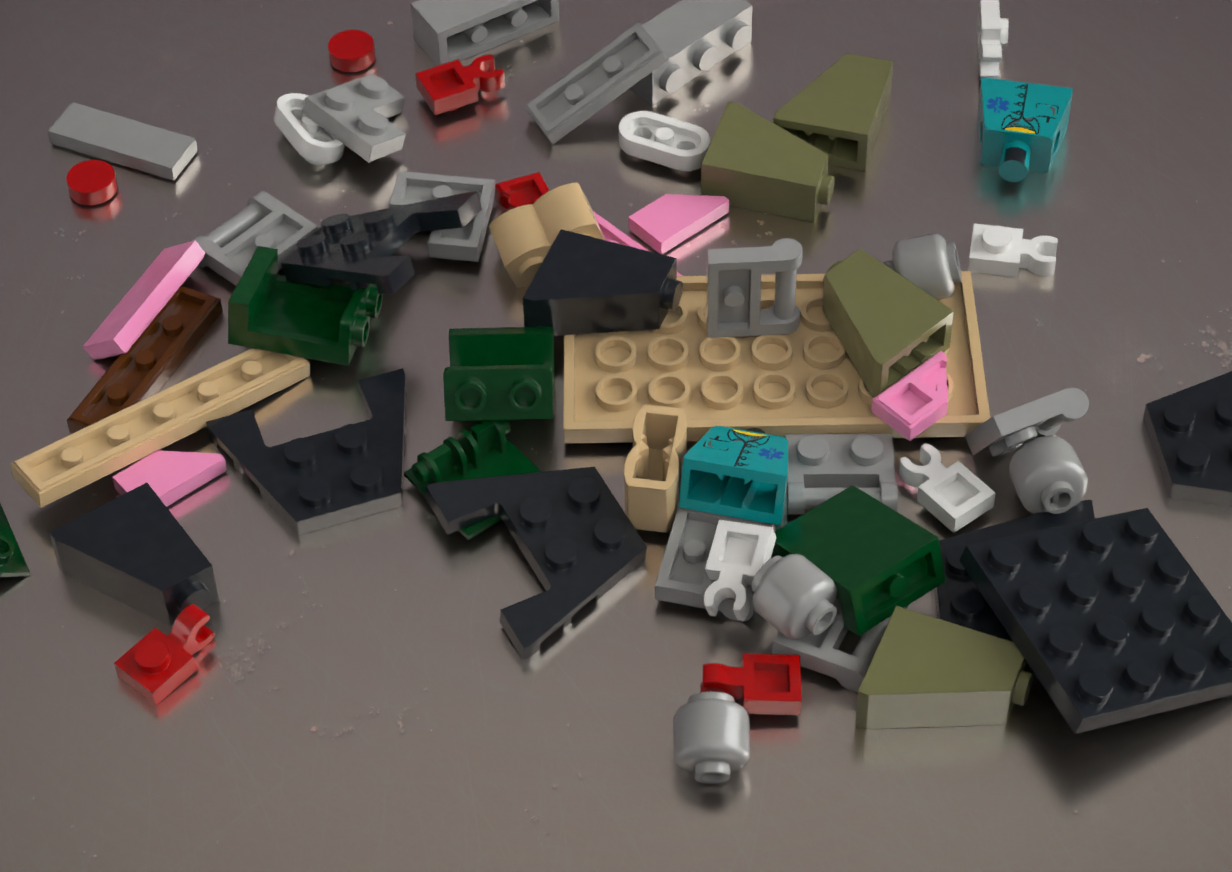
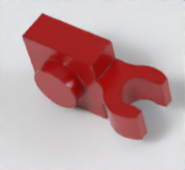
(164, 662)
(763, 683)

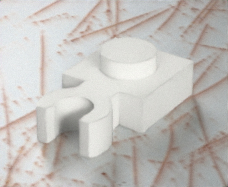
(991, 35)
(1003, 251)
(948, 493)
(734, 561)

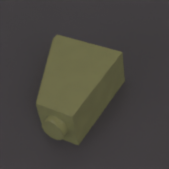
(842, 109)
(765, 167)
(883, 320)
(940, 676)

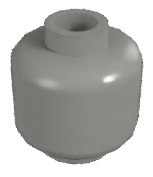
(928, 264)
(1048, 475)
(794, 596)
(711, 736)

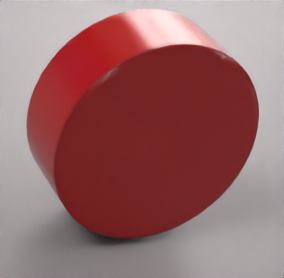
(351, 50)
(91, 182)

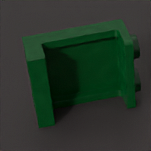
(298, 316)
(500, 374)
(868, 553)

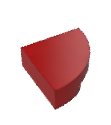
(520, 191)

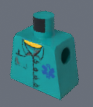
(1021, 125)
(736, 474)

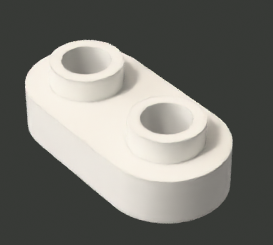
(305, 135)
(663, 140)

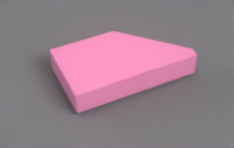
(676, 218)
(915, 399)
(171, 473)

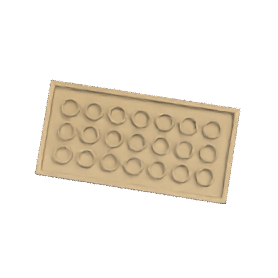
(747, 382)

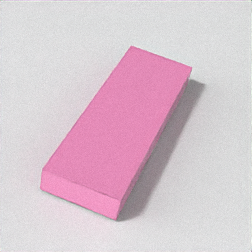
(144, 301)

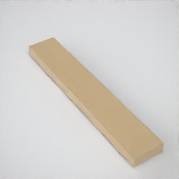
(155, 423)

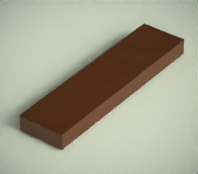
(151, 358)

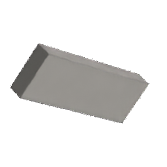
(595, 83)
(123, 141)

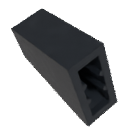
(601, 287)
(137, 556)

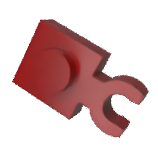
(455, 86)

